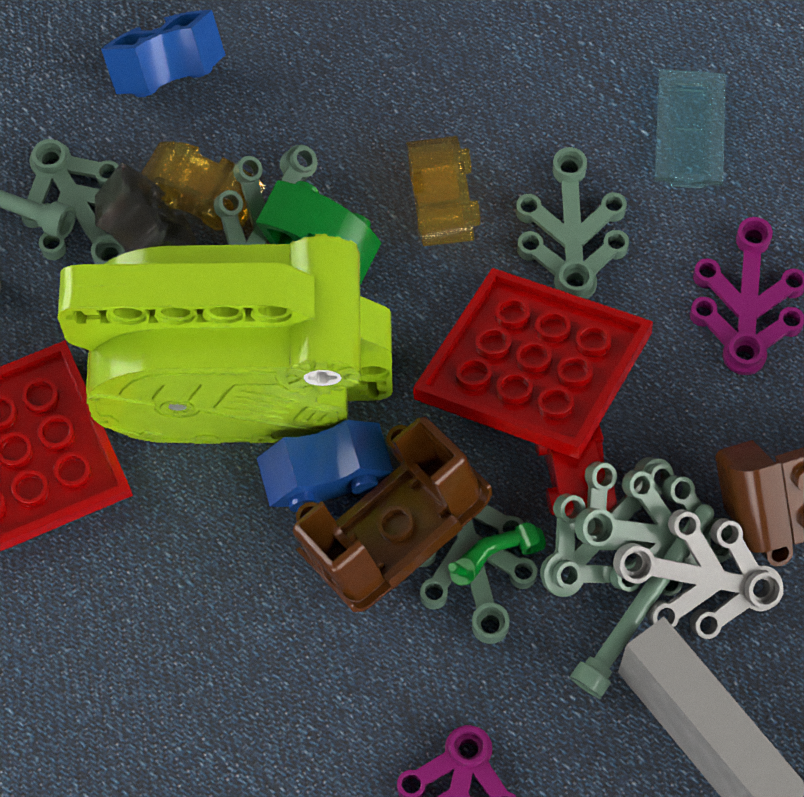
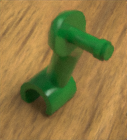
(469, 564)

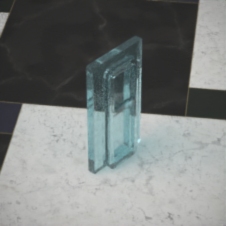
(690, 128)

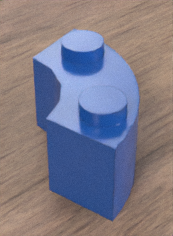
(151, 58)
(325, 464)

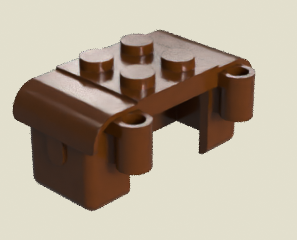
(764, 498)
(397, 521)

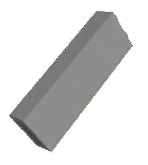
(705, 717)

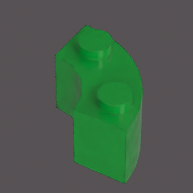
(302, 212)

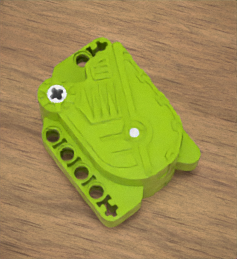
(227, 340)

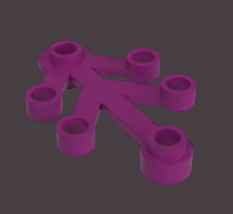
(747, 303)
(463, 767)

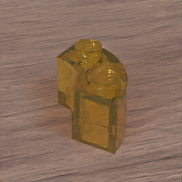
(194, 181)
(441, 191)

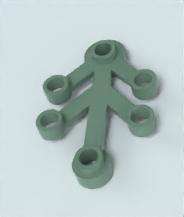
(252, 193)
(70, 194)
(572, 233)
(658, 534)
(577, 557)
(480, 587)

